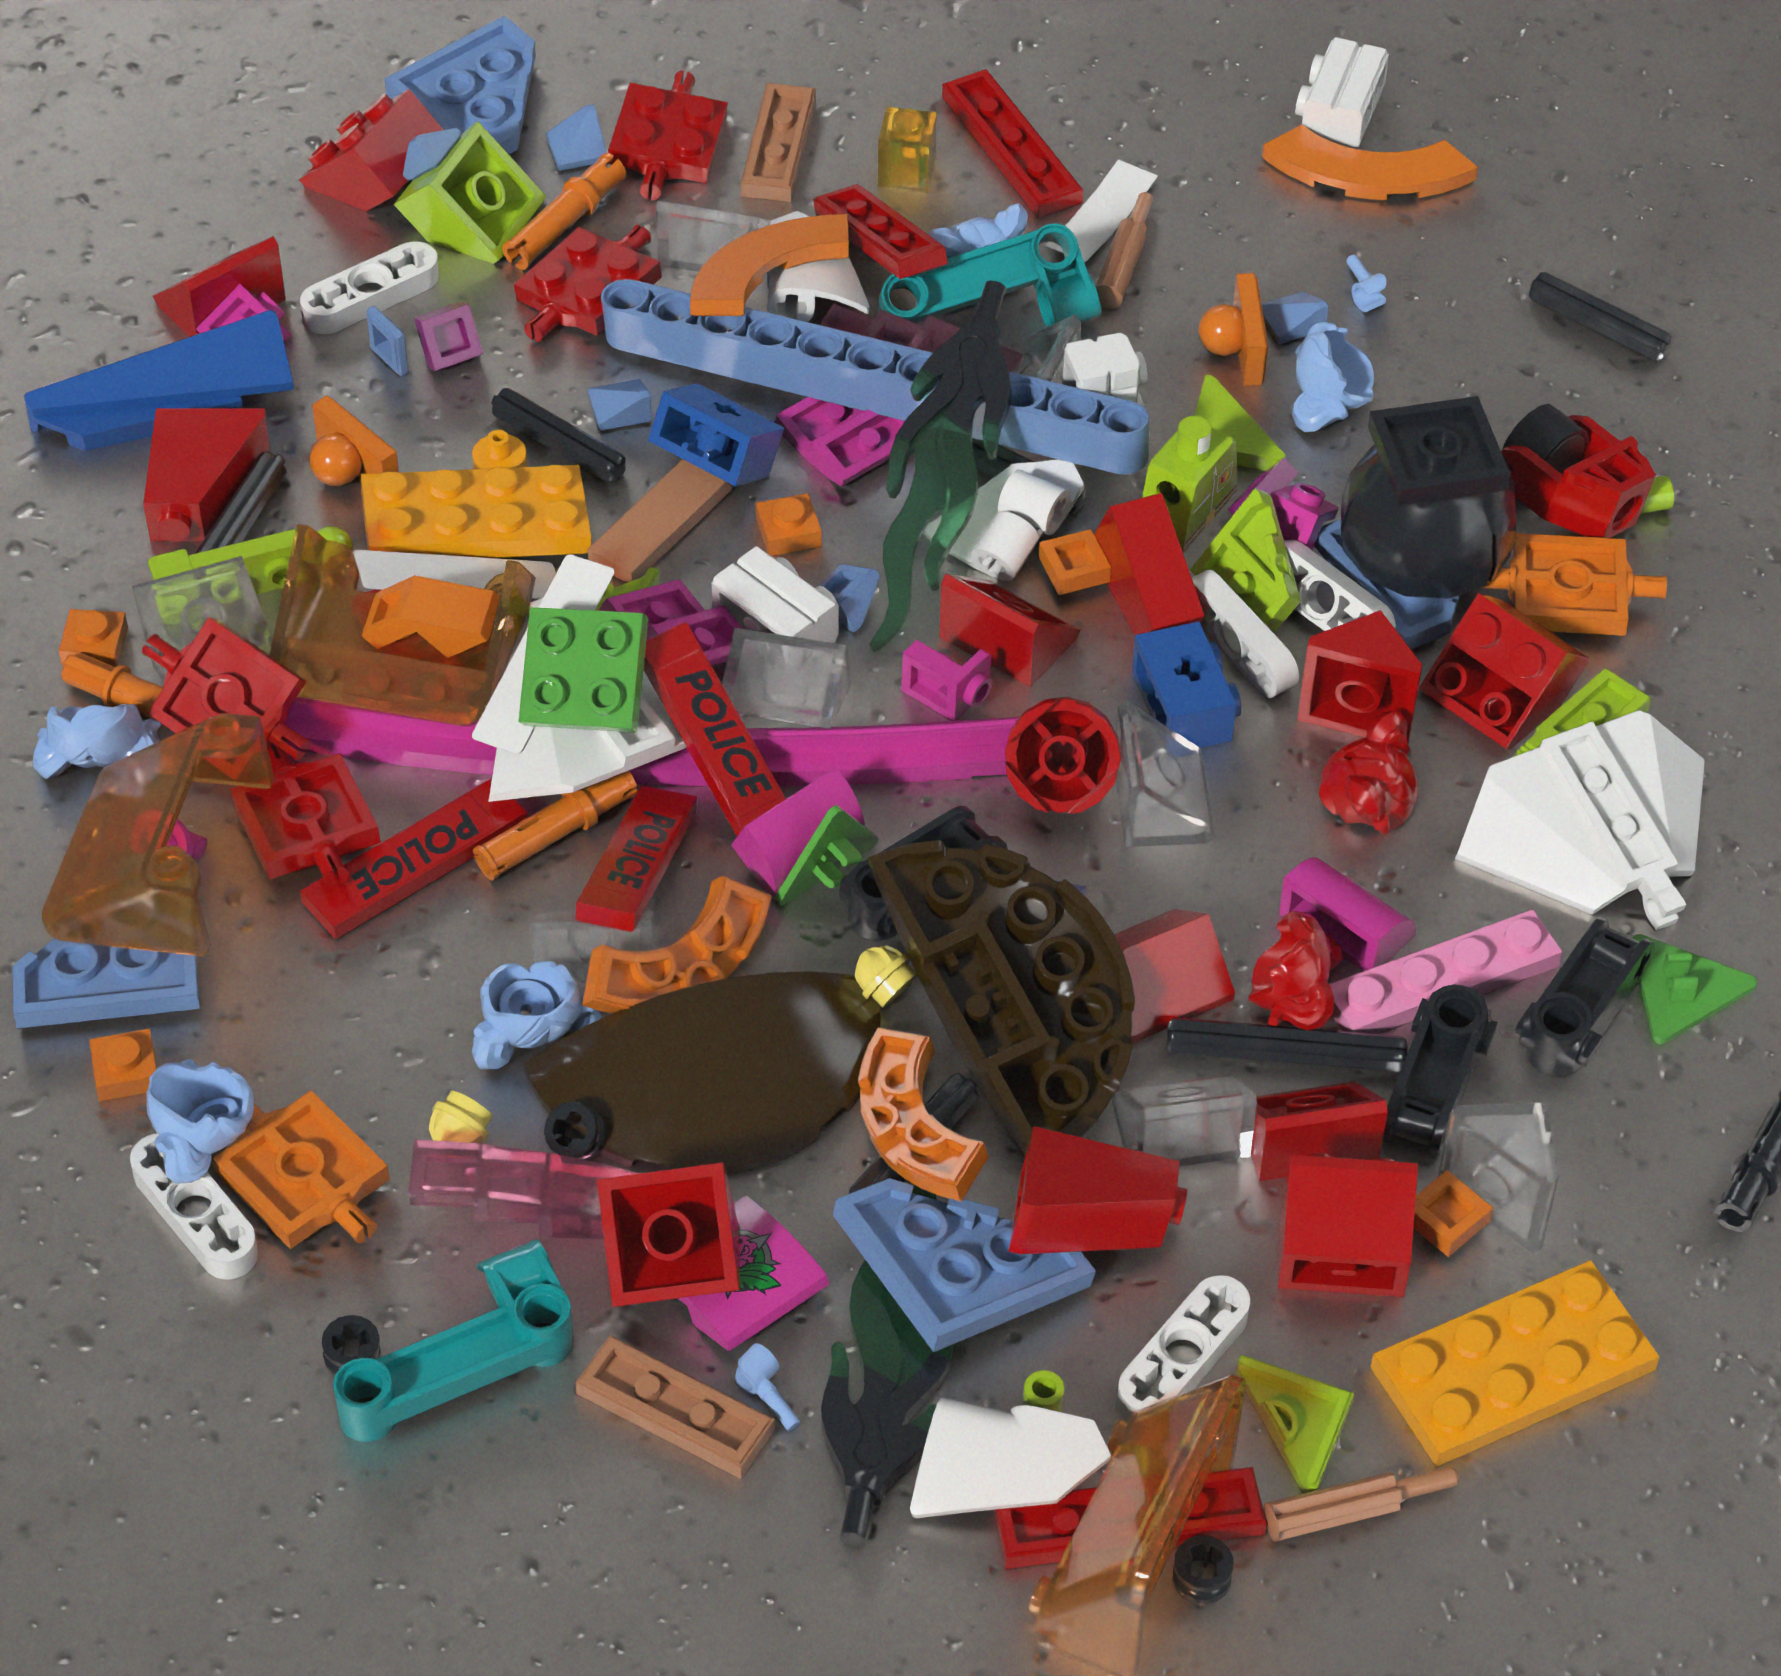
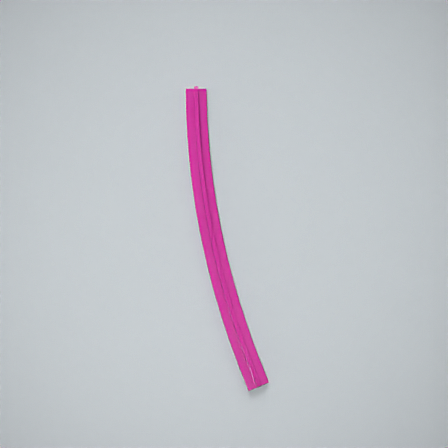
(793, 754)

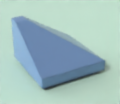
(577, 140)
(428, 151)
(1293, 315)
(387, 340)
(620, 404)
(853, 591)

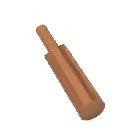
(1123, 254)
(1349, 1502)

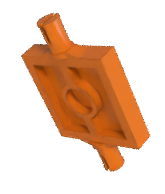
(1574, 583)
(303, 1171)

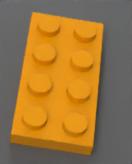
(477, 512)
(1514, 1362)

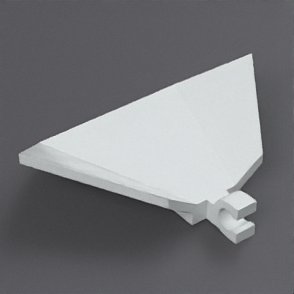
(577, 758)
(1593, 817)

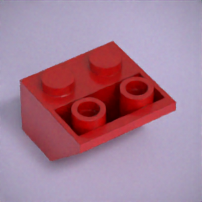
(370, 153)
(1503, 671)
(1347, 1225)

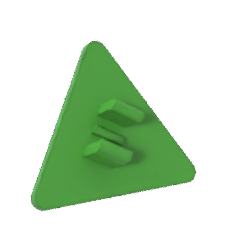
(834, 845)
(1687, 989)

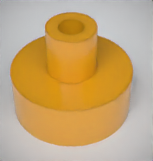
(499, 450)

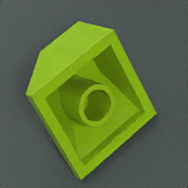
(472, 198)

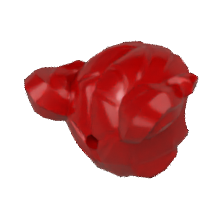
(1372, 776)
(1295, 973)

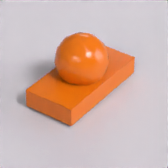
(1239, 329)
(346, 446)

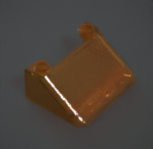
(323, 643)
(118, 873)
(1132, 1523)

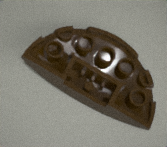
(1017, 978)
(717, 1069)

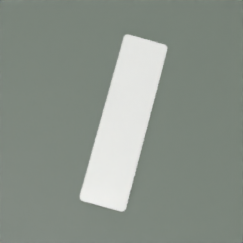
(385, 569)
(576, 586)

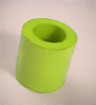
(1660, 495)
(1044, 1390)

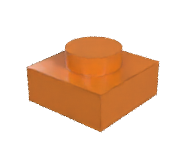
(788, 524)
(1074, 562)
(95, 635)
(122, 1064)
(1450, 1213)

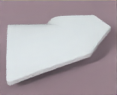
(824, 278)
(1014, 514)
(1003, 1459)

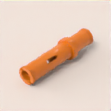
(578, 198)
(553, 824)

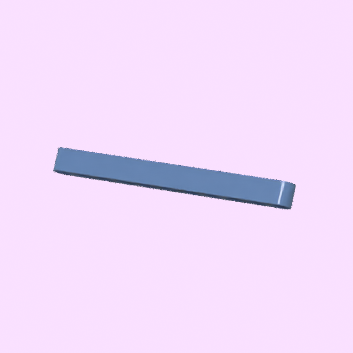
(865, 374)

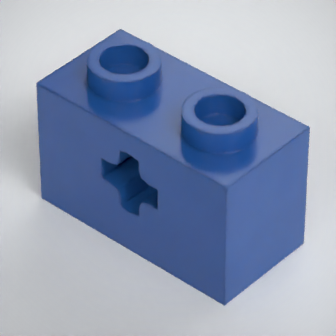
(716, 434)
(1185, 684)

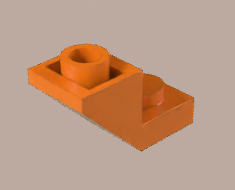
(440, 611)

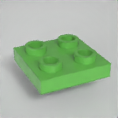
(583, 669)

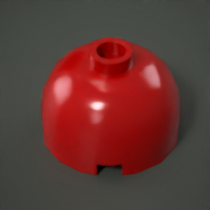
(1062, 755)

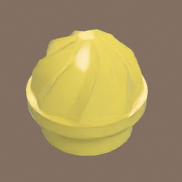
(884, 974)
(459, 1120)

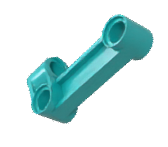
(1016, 263)
(465, 1354)

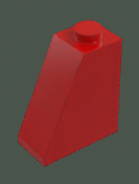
(198, 466)
(1148, 566)
(1092, 1196)

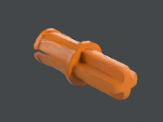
(110, 683)

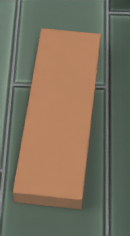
(778, 142)
(658, 521)
(675, 1406)

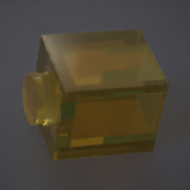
(907, 149)

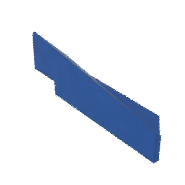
(197, 372)

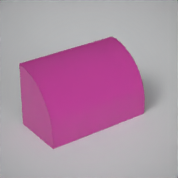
(779, 836)
(1355, 918)

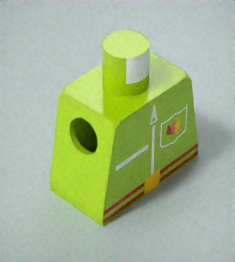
(1197, 469)

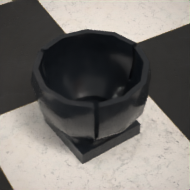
(1430, 501)

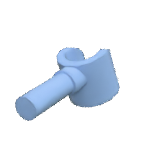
(1367, 291)
(753, 1377)

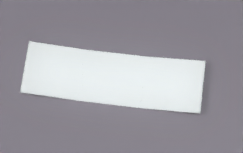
(1107, 207)

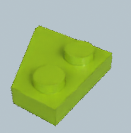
(1254, 560)

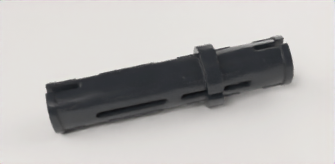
(1753, 1175)

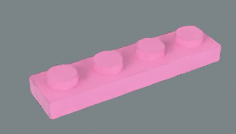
(1480, 959)

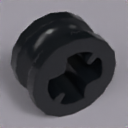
(571, 1114)
(346, 1328)
(1207, 1550)

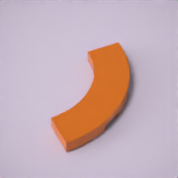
(1369, 173)
(739, 267)
(704, 954)
(900, 1125)

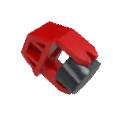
(1577, 472)

